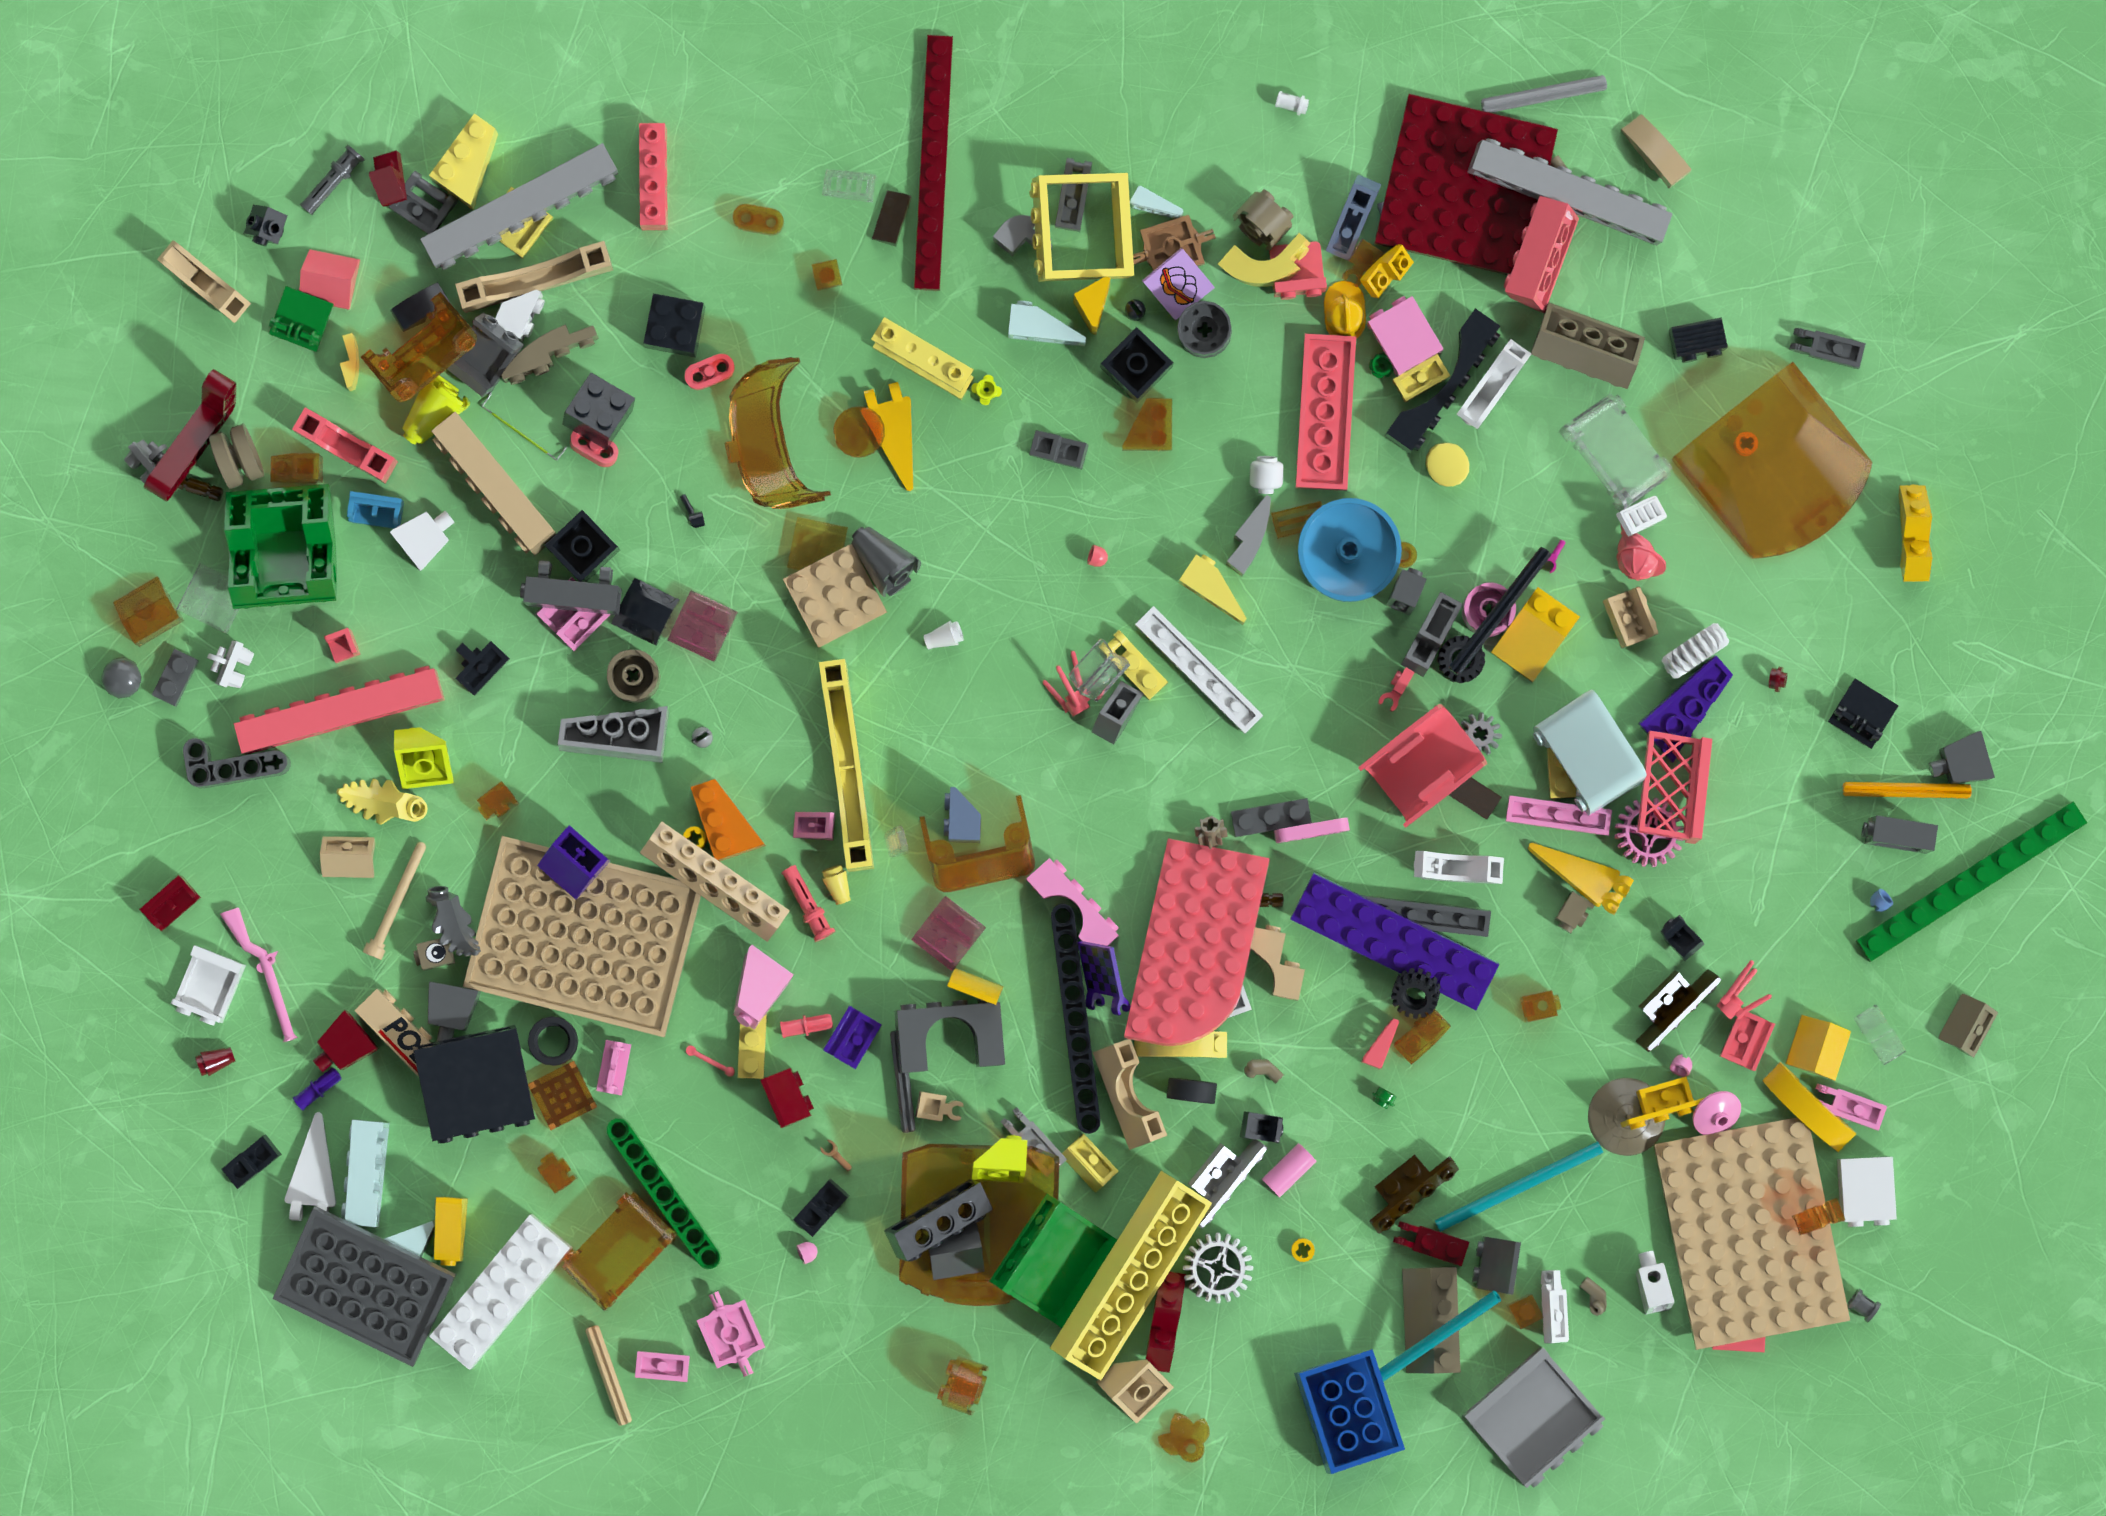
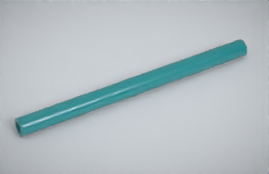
(1518, 1186)
(1439, 1335)

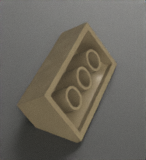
(1588, 346)
(1429, 1303)

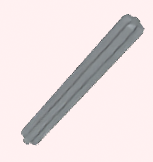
(1544, 94)

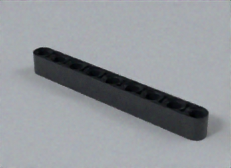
(1070, 1006)

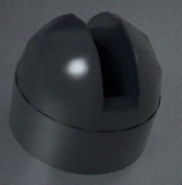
(1130, 313)

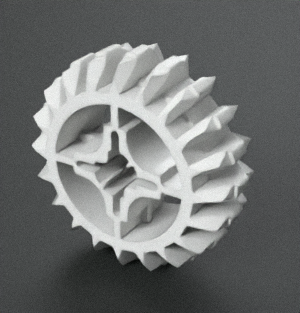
(1695, 650)
(1210, 1290)

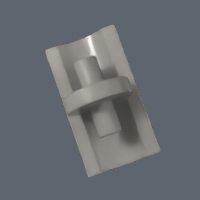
(145, 454)

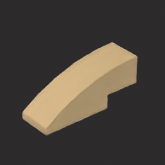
(1656, 151)

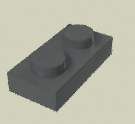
(175, 677)

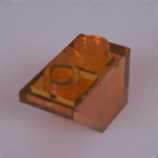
(297, 468)

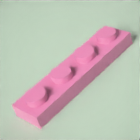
(1557, 815)

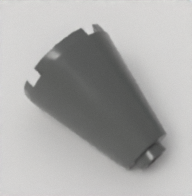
(884, 560)

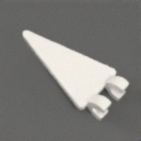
(312, 1176)

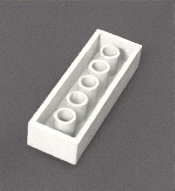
(500, 1292)

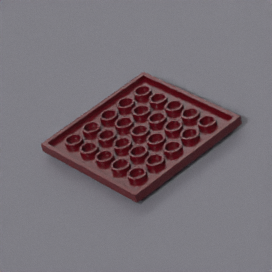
(1441, 207)

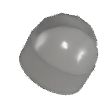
(705, 742)

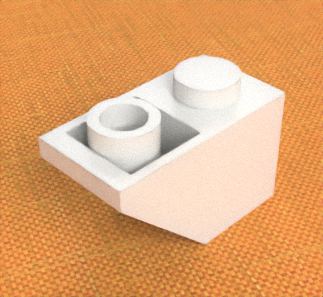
(519, 312)

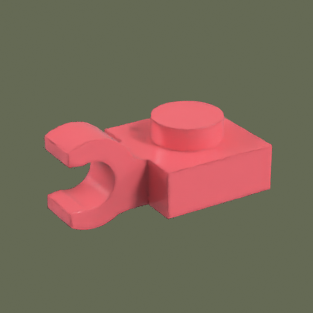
(1400, 683)

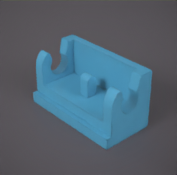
(375, 510)

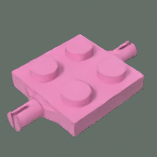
(731, 1333)

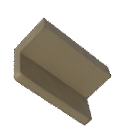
(1968, 1025)

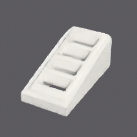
(1643, 515)

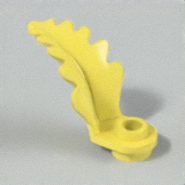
(383, 801)

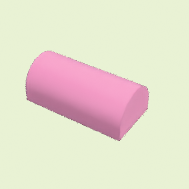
(1289, 1170)

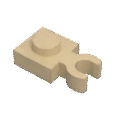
(933, 1106)

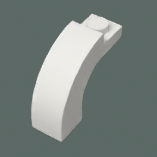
(1458, 868)

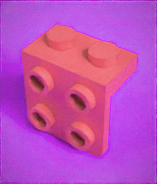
(1308, 280)

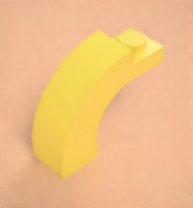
(1265, 272)
(1210, 1046)

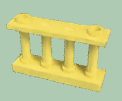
(922, 358)

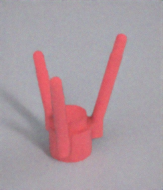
(1075, 701)
(1731, 1004)

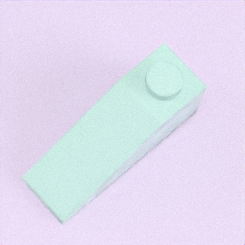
(1034, 324)

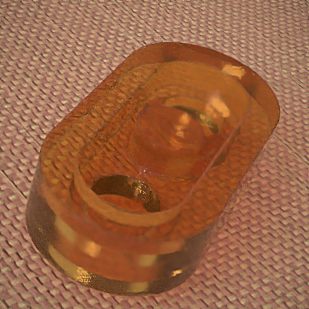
(758, 220)

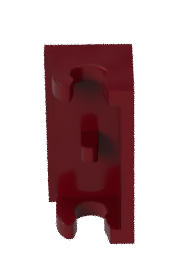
(170, 903)

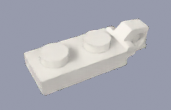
(1554, 1308)

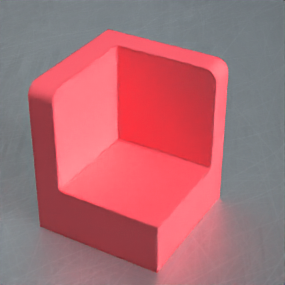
(342, 645)

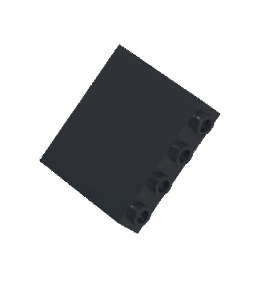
(474, 1084)

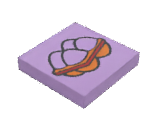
(1178, 283)

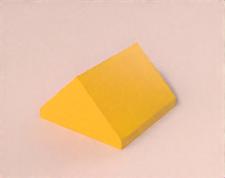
(1091, 302)
(1818, 1047)

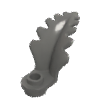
(452, 922)

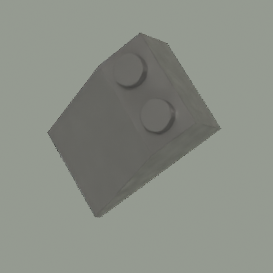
(1496, 1265)

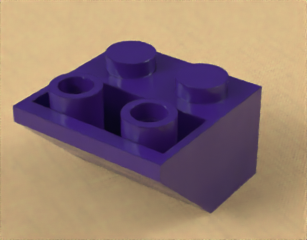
(573, 862)

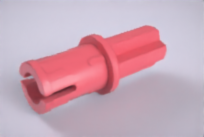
(806, 1025)

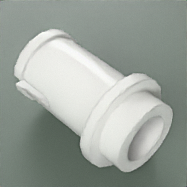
(1292, 103)

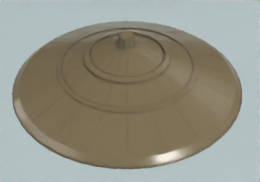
(1611, 1106)

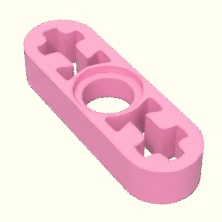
(1311, 830)

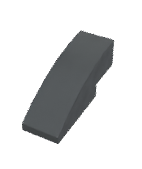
(1432, 634)

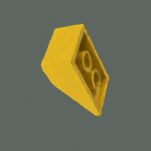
(1535, 634)

